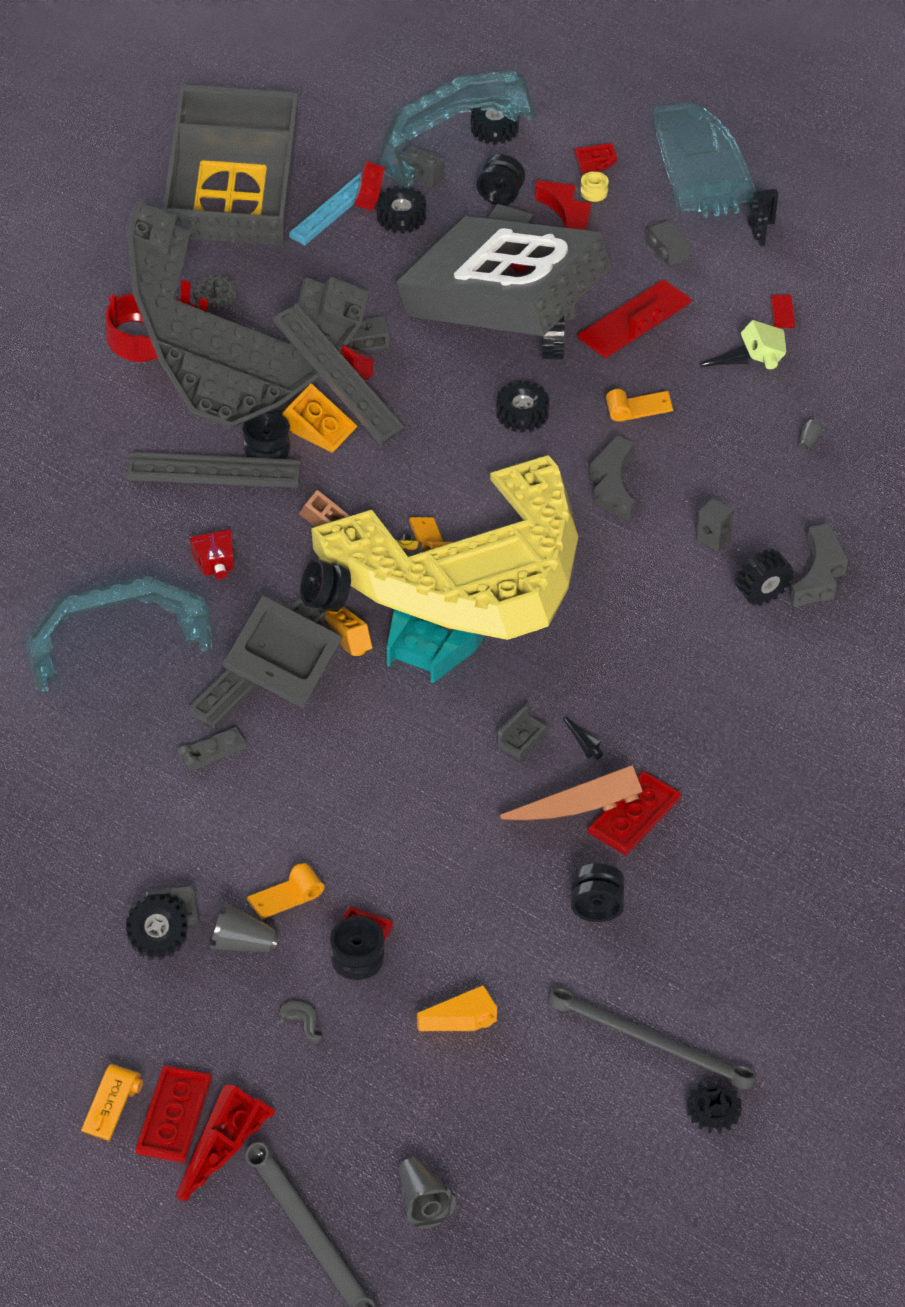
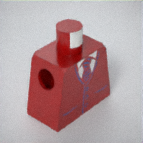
(213, 553)

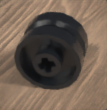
(501, 180)
(267, 436)
(325, 585)
(597, 892)
(357, 948)

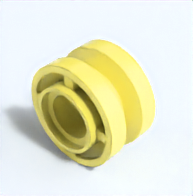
(594, 186)

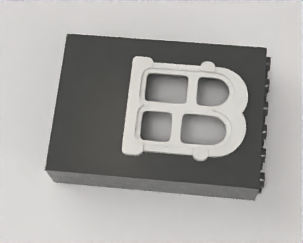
(464, 282)

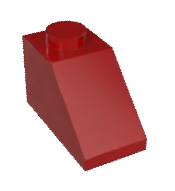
(359, 361)

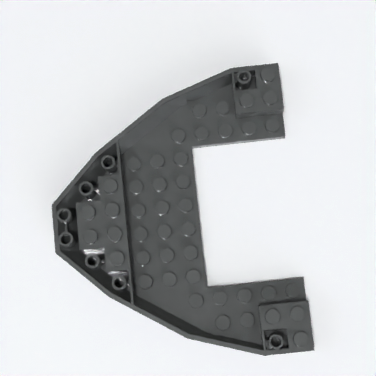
(214, 363)

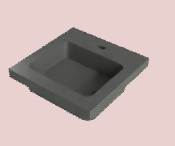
(282, 651)

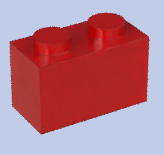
(369, 186)

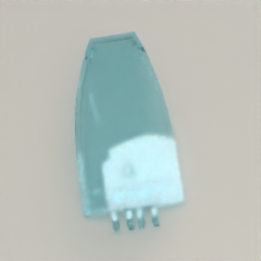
(701, 160)

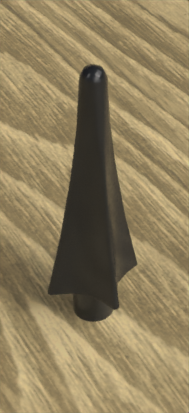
(736, 356)
(588, 743)

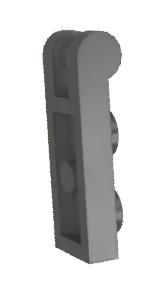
(212, 749)

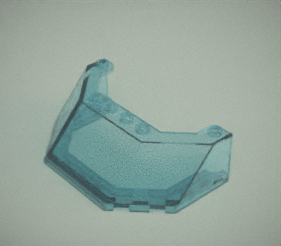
(499, 91)
(188, 607)

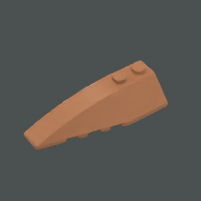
(583, 798)

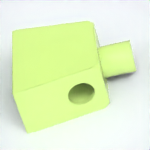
(764, 343)

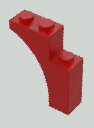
(561, 199)

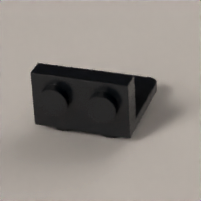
(763, 213)

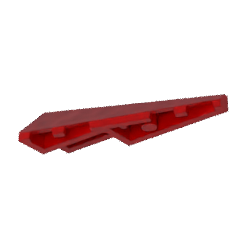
(229, 1125)

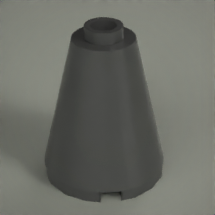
(242, 932)
(424, 1194)

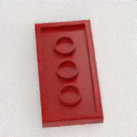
(630, 822)
(174, 1114)

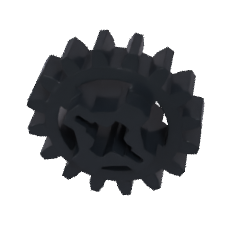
(714, 1107)

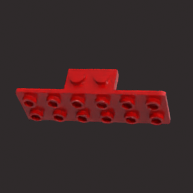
(634, 318)

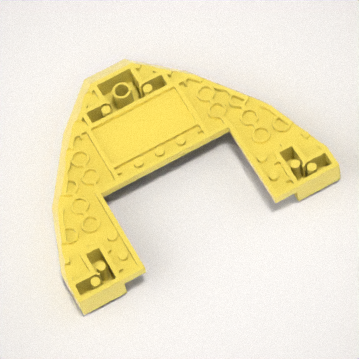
(480, 585)

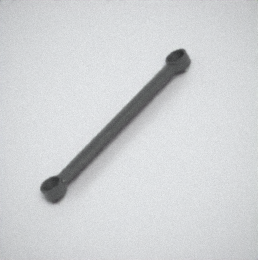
(739, 1075)
(308, 1226)

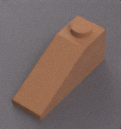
(321, 510)

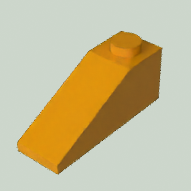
(352, 629)
(461, 1013)

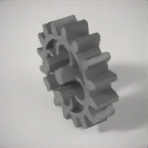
(225, 292)

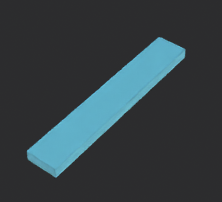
(326, 213)

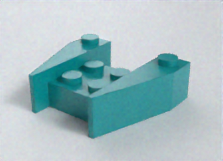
(428, 644)

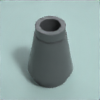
(810, 434)

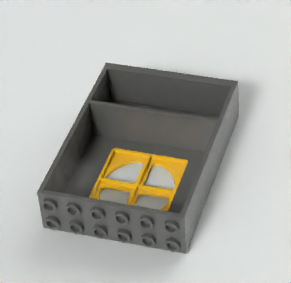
(235, 134)

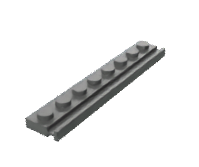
(338, 374)
(214, 469)
(232, 688)

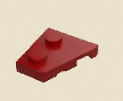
(595, 158)

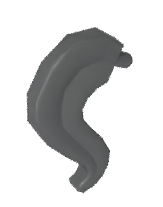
(301, 1011)

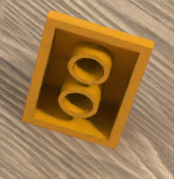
(318, 420)

